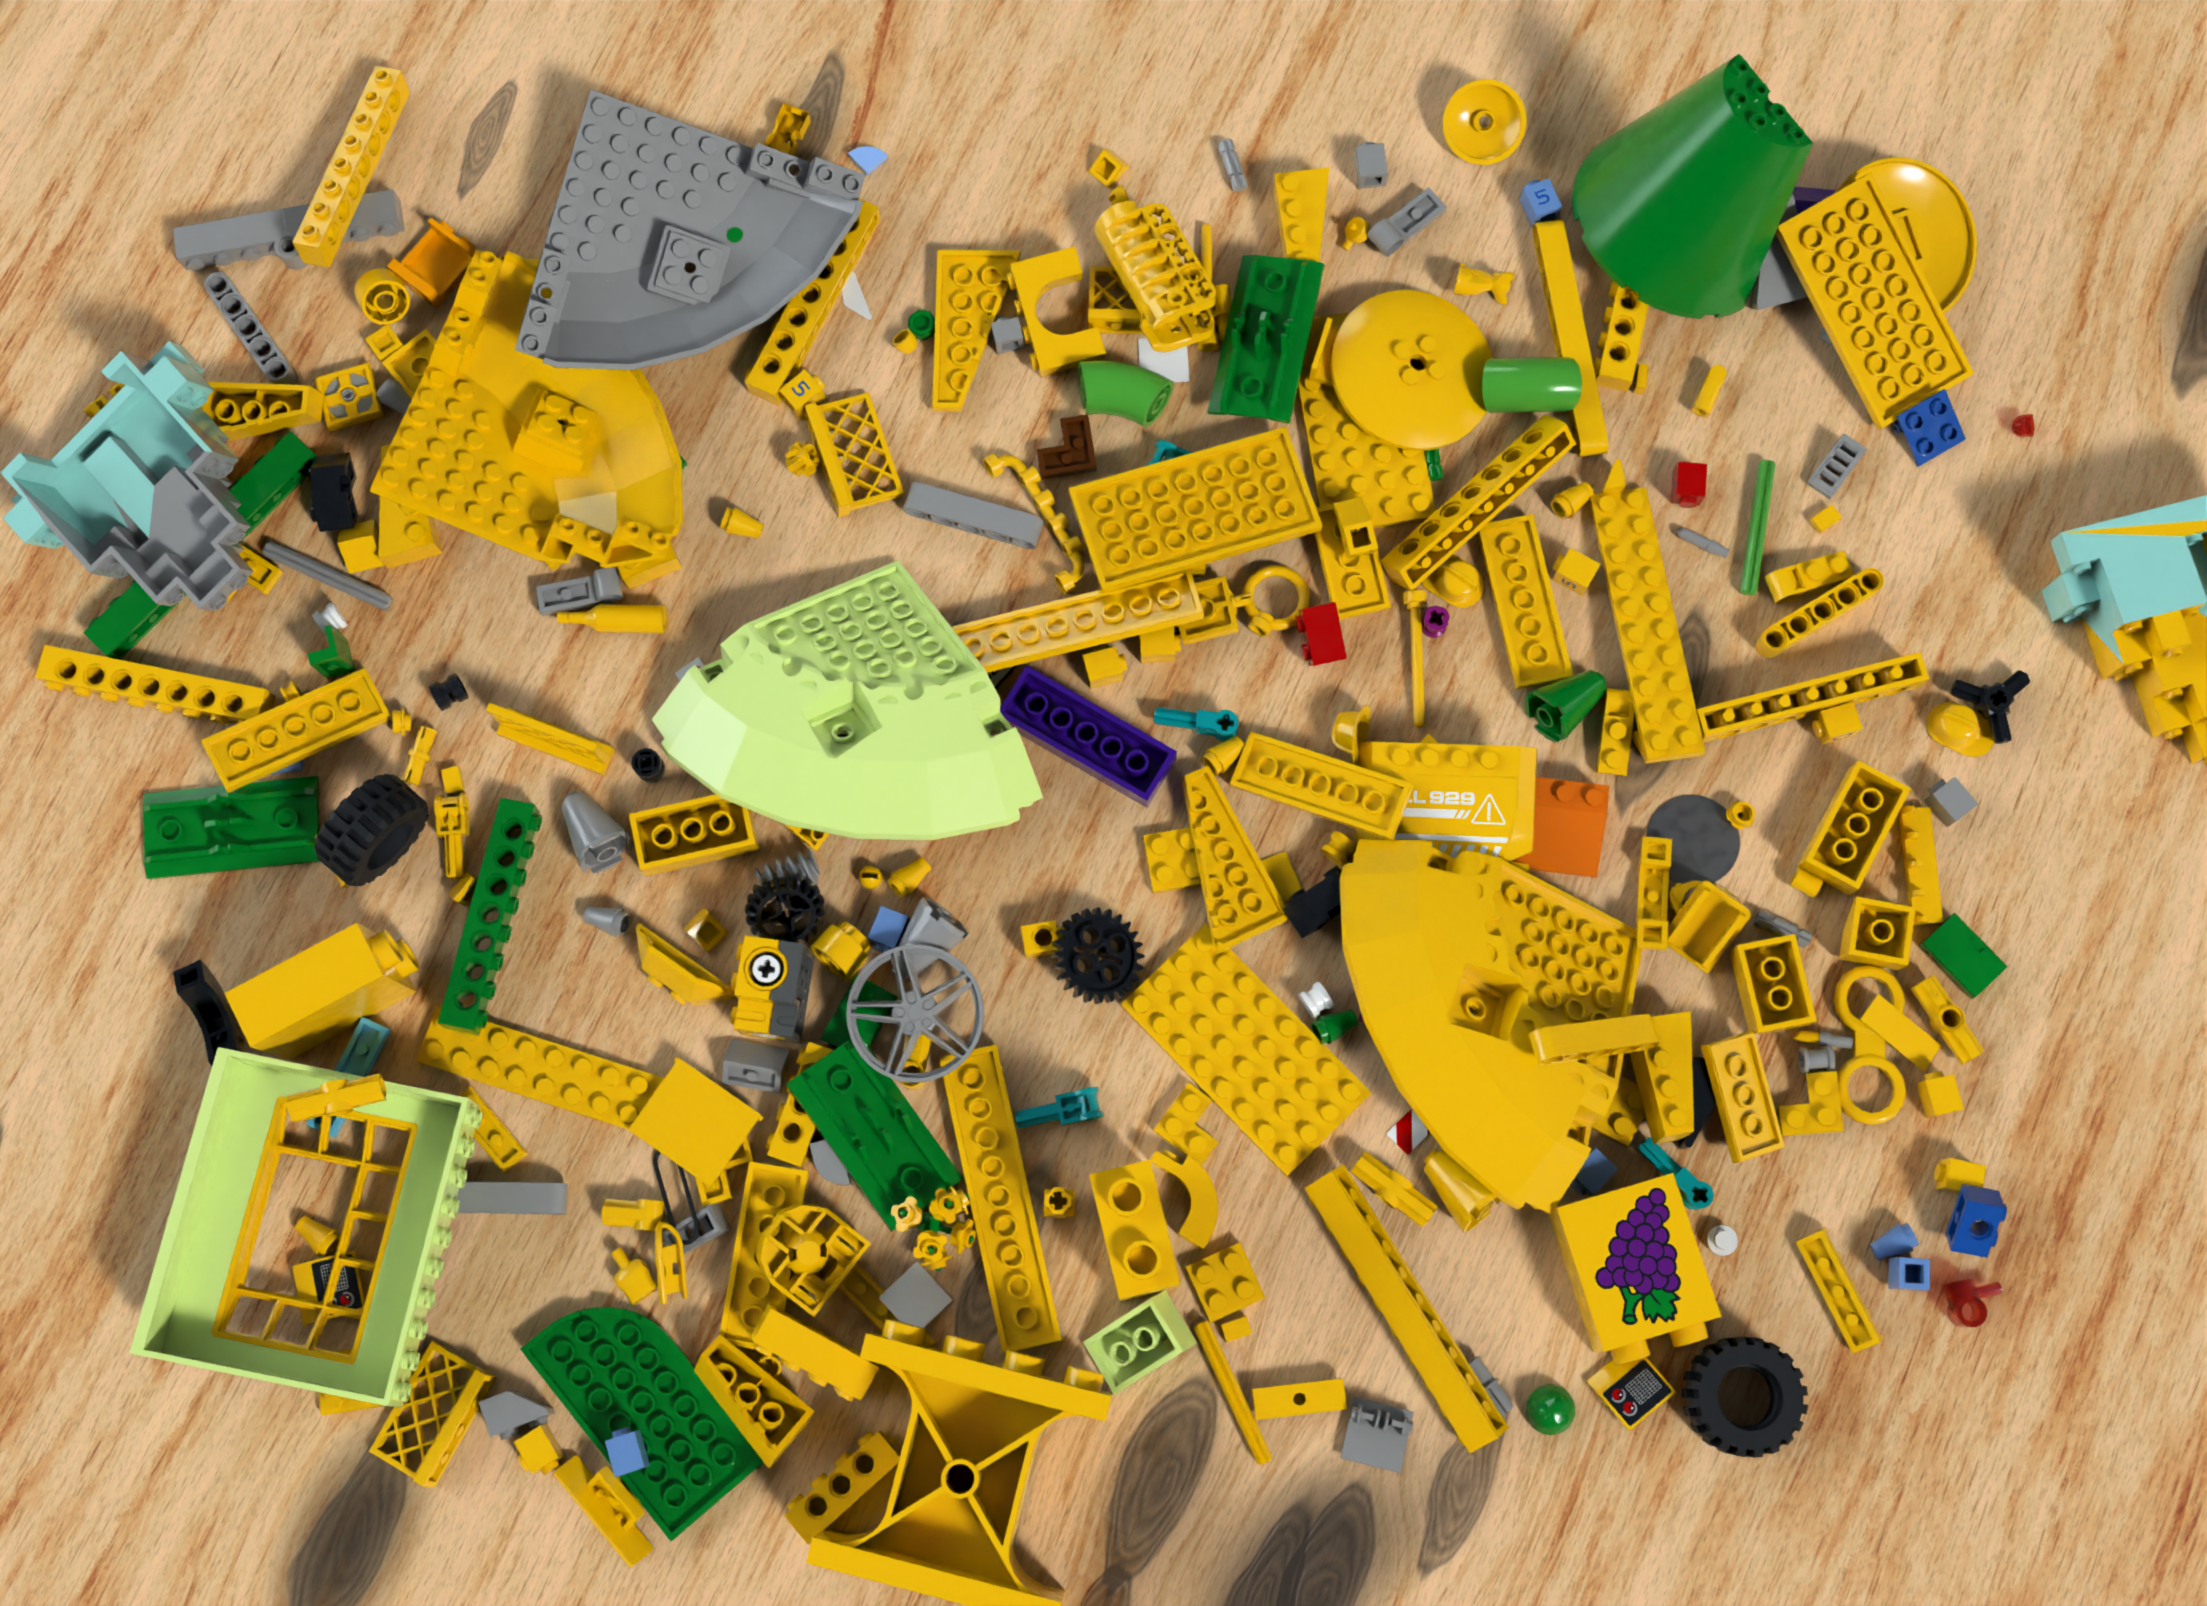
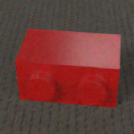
(1321, 634)

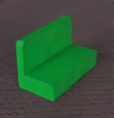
(335, 659)

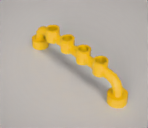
(1043, 501)

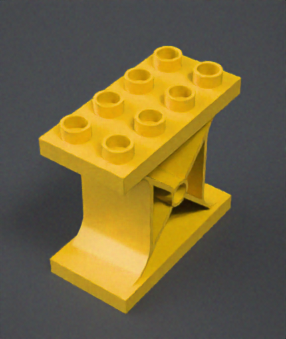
(973, 1414)

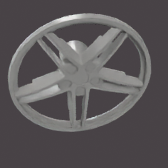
(915, 1013)

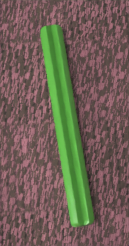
(1757, 527)

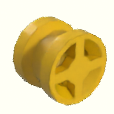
(1338, 848)

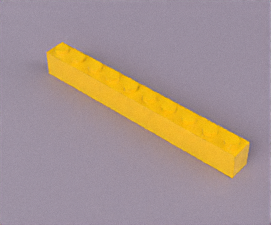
(1406, 1309)

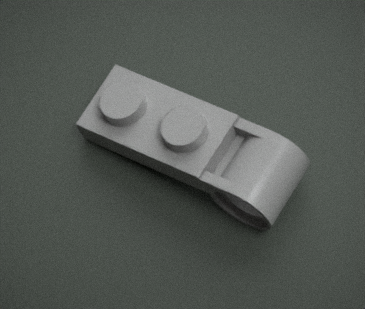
(1407, 222)
(580, 593)

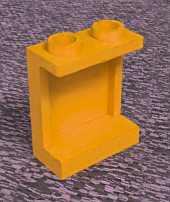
(434, 263)

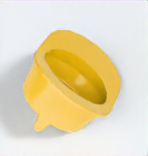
(1456, 583)
(1960, 729)
(1350, 730)

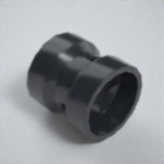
(448, 692)
(653, 769)

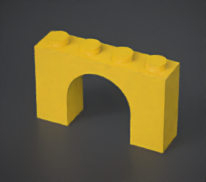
(1031, 280)

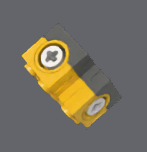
(771, 988)

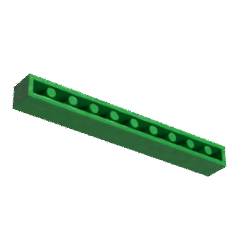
(258, 492)

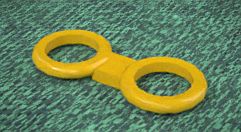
(1868, 1046)

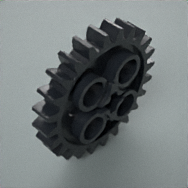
(1101, 929)

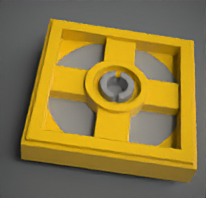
(349, 396)

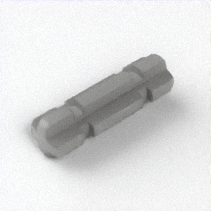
(1232, 165)
(1782, 927)

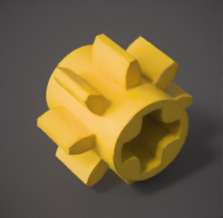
(802, 459)

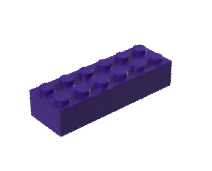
(1087, 736)

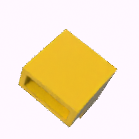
(360, 546)

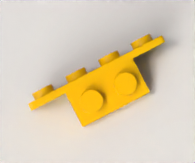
(607, 1506)

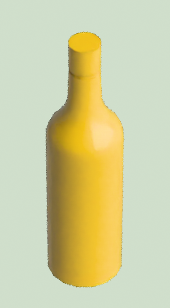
(620, 618)

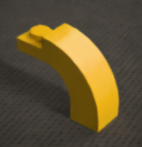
(1202, 1193)

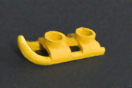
(664, 1257)

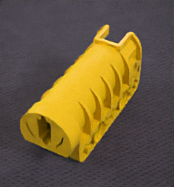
(1155, 274)

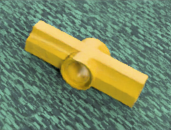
(1958, 1036)
(336, 1097)
(1393, 1189)
(1059, 1202)

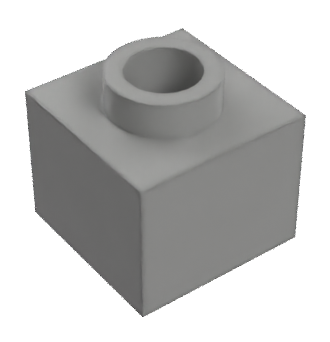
(1007, 334)

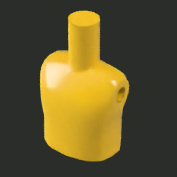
(633, 1277)

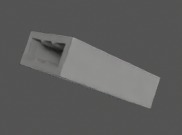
(1777, 280)

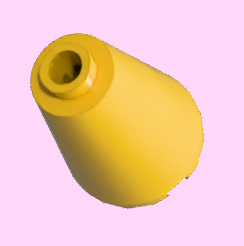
(1461, 1192)

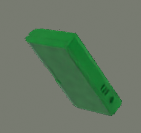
(1963, 955)
(837, 1030)

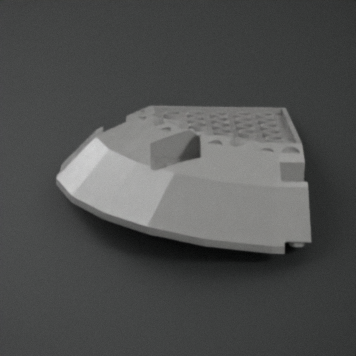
(660, 196)

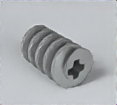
(805, 866)

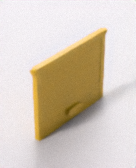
(695, 1122)

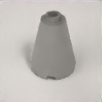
(594, 833)
(931, 927)

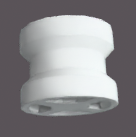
(330, 616)
(1316, 1000)

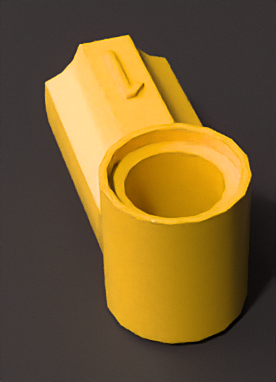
(917, 1060)
(637, 1214)

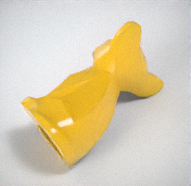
(1478, 281)

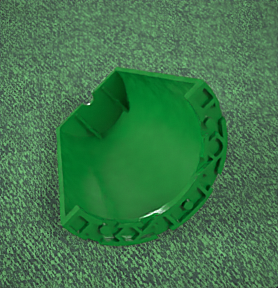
(1692, 193)

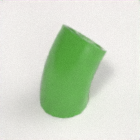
(1531, 384)
(1123, 390)

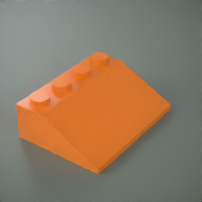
(1568, 827)

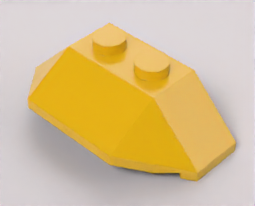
(678, 972)

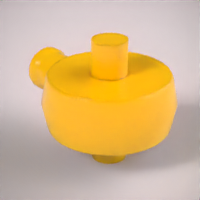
(1356, 232)

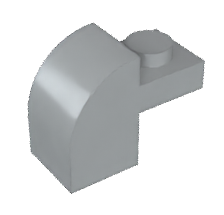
(829, 1165)

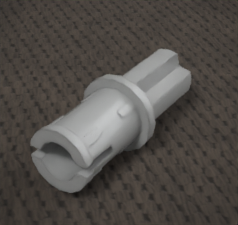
(1490, 1384)

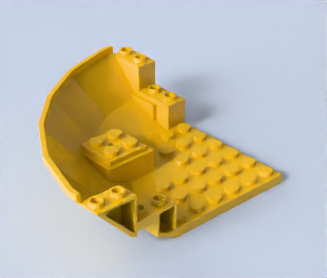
(494, 460)
(1524, 960)

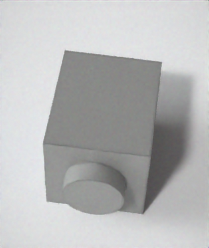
(1370, 165)
(1950, 800)

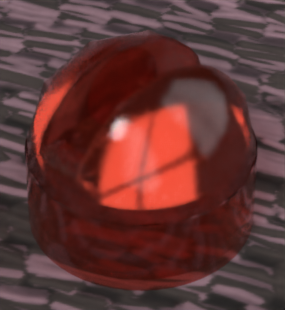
(2023, 425)

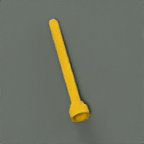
(1206, 261)
(1415, 603)

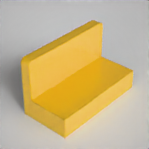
(1320, 368)

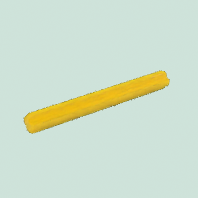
(1233, 1392)

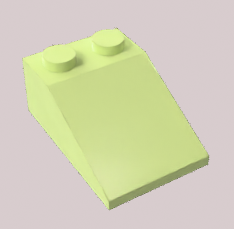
(1140, 1342)

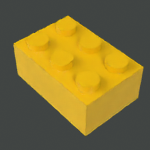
(1772, 985)

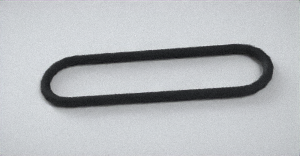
(666, 1203)

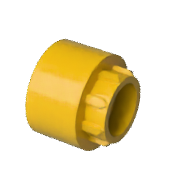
(391, 305)
(841, 949)

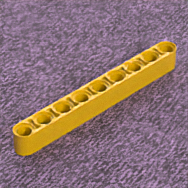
(1570, 332)

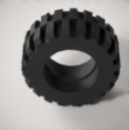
(371, 829)
(1785, 1396)

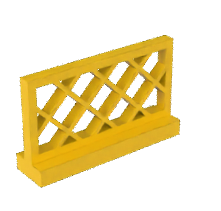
(1115, 318)
(830, 461)
(551, 739)
(450, 1432)

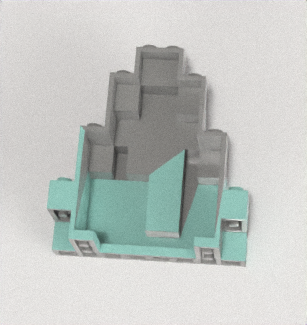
(142, 487)

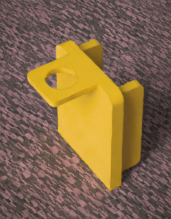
(1707, 924)

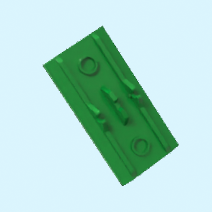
(1266, 338)
(230, 831)
(873, 1131)

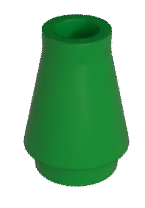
(1332, 1026)

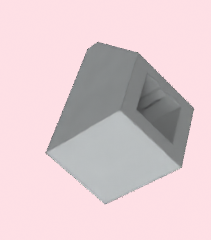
(512, 1410)

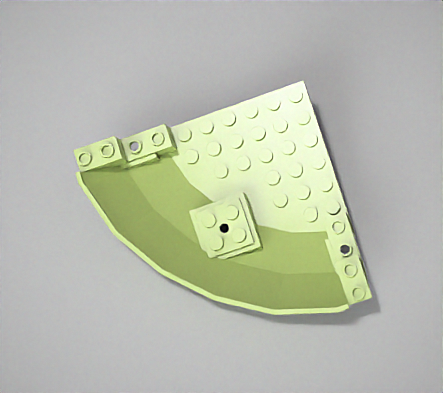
(864, 665)

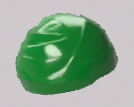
(1550, 1409)

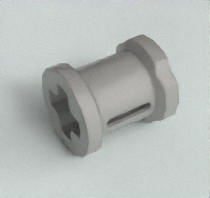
(1816, 1059)

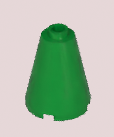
(1564, 703)

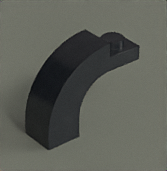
(210, 1007)

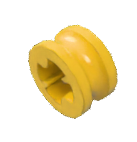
(291, 692)

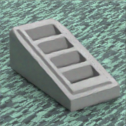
(1847, 451)
(713, 1222)

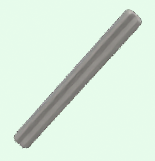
(327, 575)

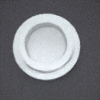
(1722, 1240)

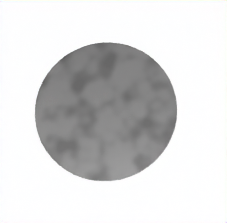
(1701, 837)

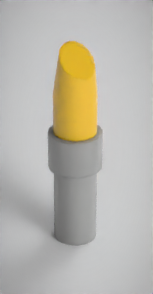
(1824, 1039)

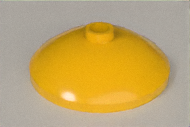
(1489, 143)

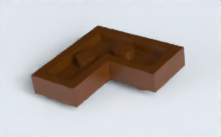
(1074, 456)

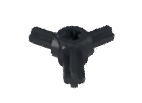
(2004, 697)

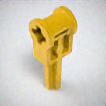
(452, 824)

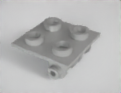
(1377, 1434)

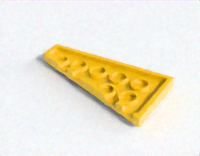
(967, 302)
(1232, 877)

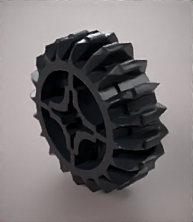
(764, 919)

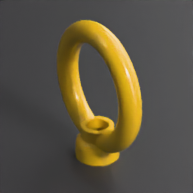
(1262, 622)

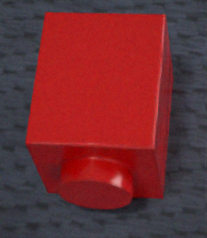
(1689, 484)

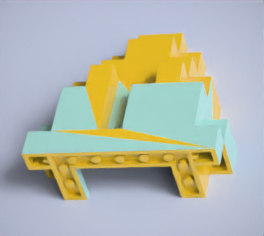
(2144, 609)

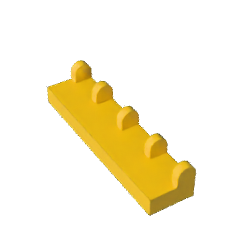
(1920, 864)
(1839, 1290)

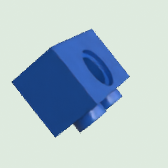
(1973, 1205)

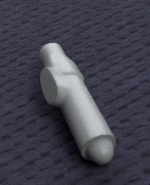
(1702, 542)

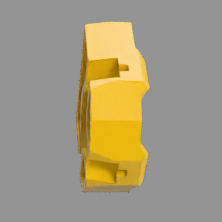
(806, 1240)

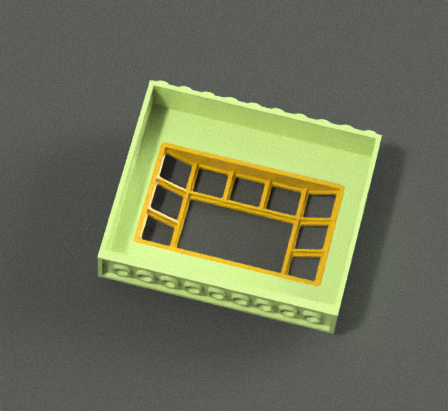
(221, 1211)

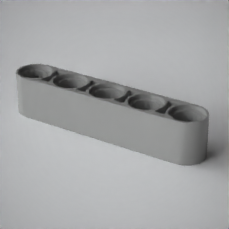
(245, 320)
(973, 515)
(513, 1198)

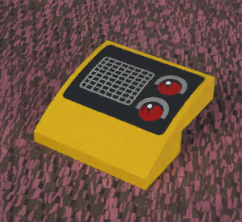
(312, 1280)
(1631, 1390)

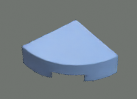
(867, 158)

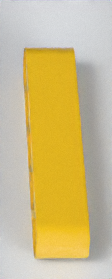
(1829, 603)
(1593, 1039)

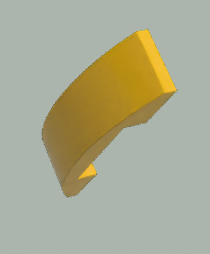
(1653, 893)

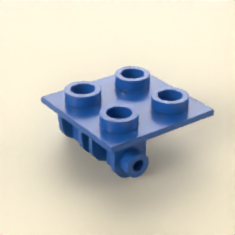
(1930, 427)

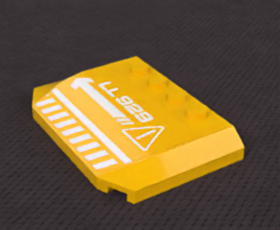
(1461, 795)

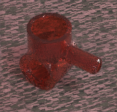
(1966, 1292)

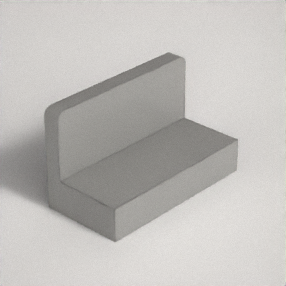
(755, 1065)

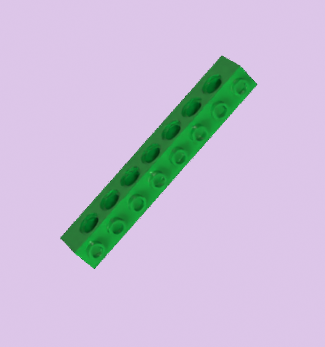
(509, 815)

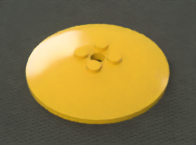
(1932, 221)
(1391, 397)

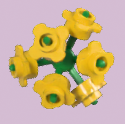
(929, 1242)

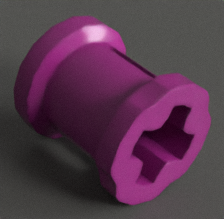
(1435, 613)

